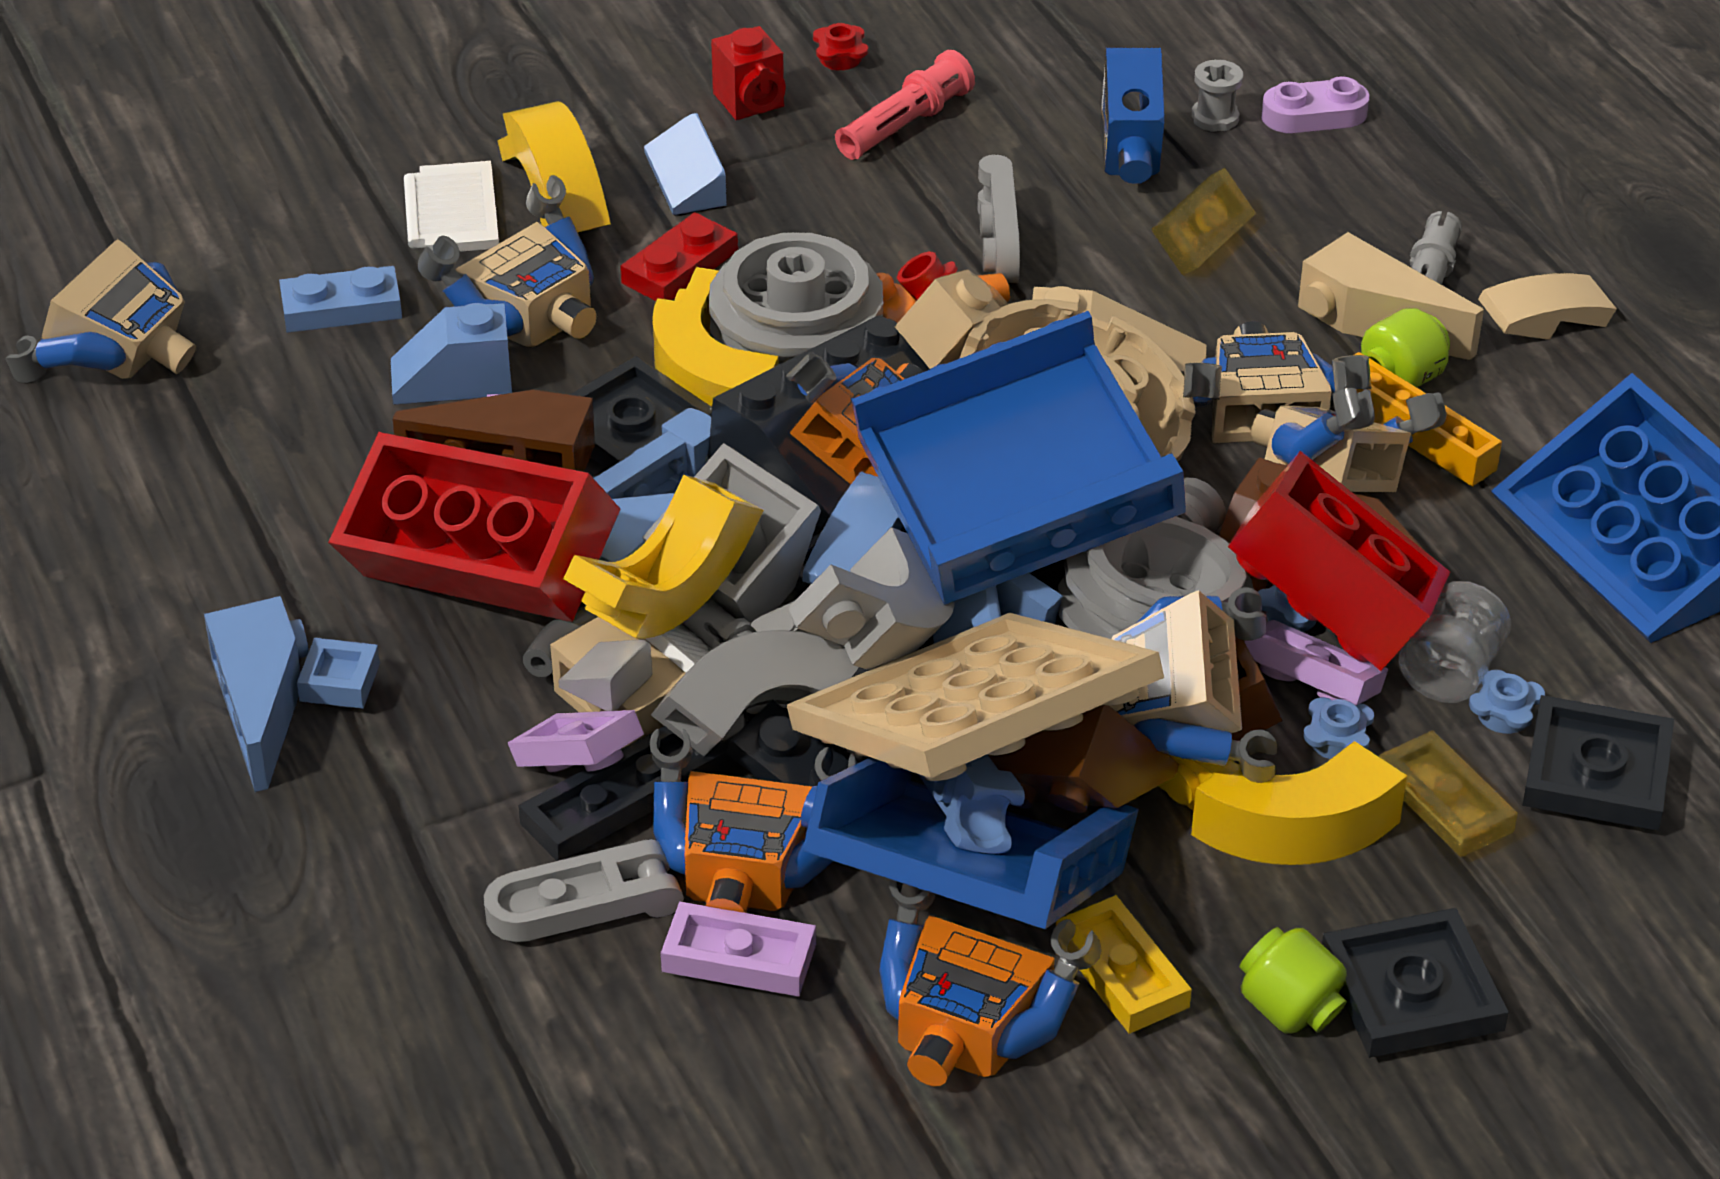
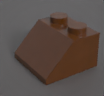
(1088, 764)

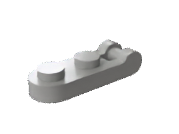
(999, 217)
(582, 892)

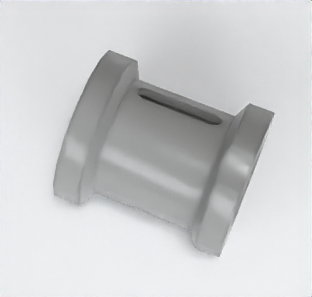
(1217, 95)

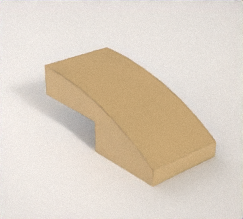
(1539, 302)

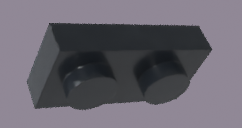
(777, 752)

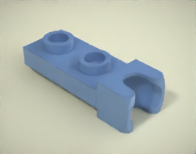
(664, 461)
(978, 805)

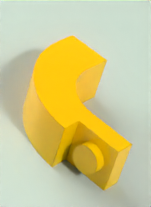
(552, 143)
(690, 354)
(675, 567)
(1296, 815)

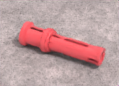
(920, 95)

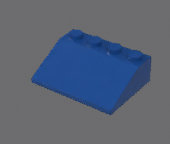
(1629, 508)

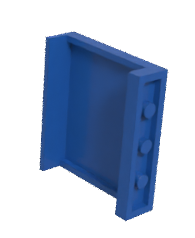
(1015, 458)
(896, 830)

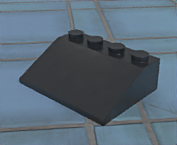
(765, 409)

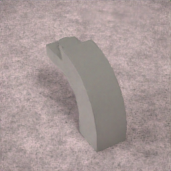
(878, 607)
(749, 674)

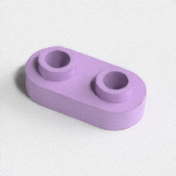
(1315, 105)

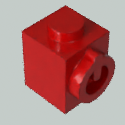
(748, 72)

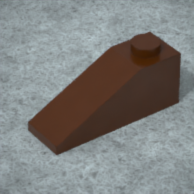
(516, 425)

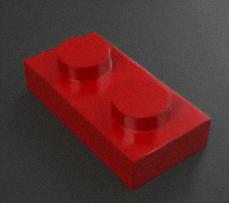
(673, 257)

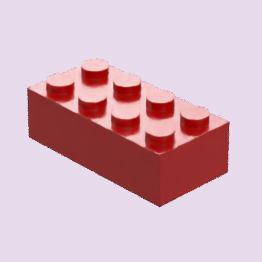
(473, 524)

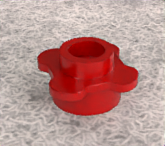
(840, 46)
(922, 271)

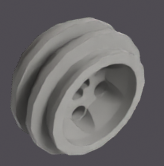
(791, 294)
(1125, 577)

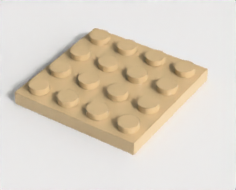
(975, 694)

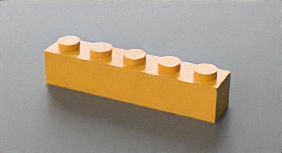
(1455, 445)

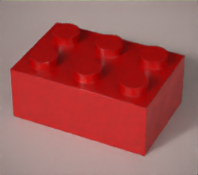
(1339, 562)

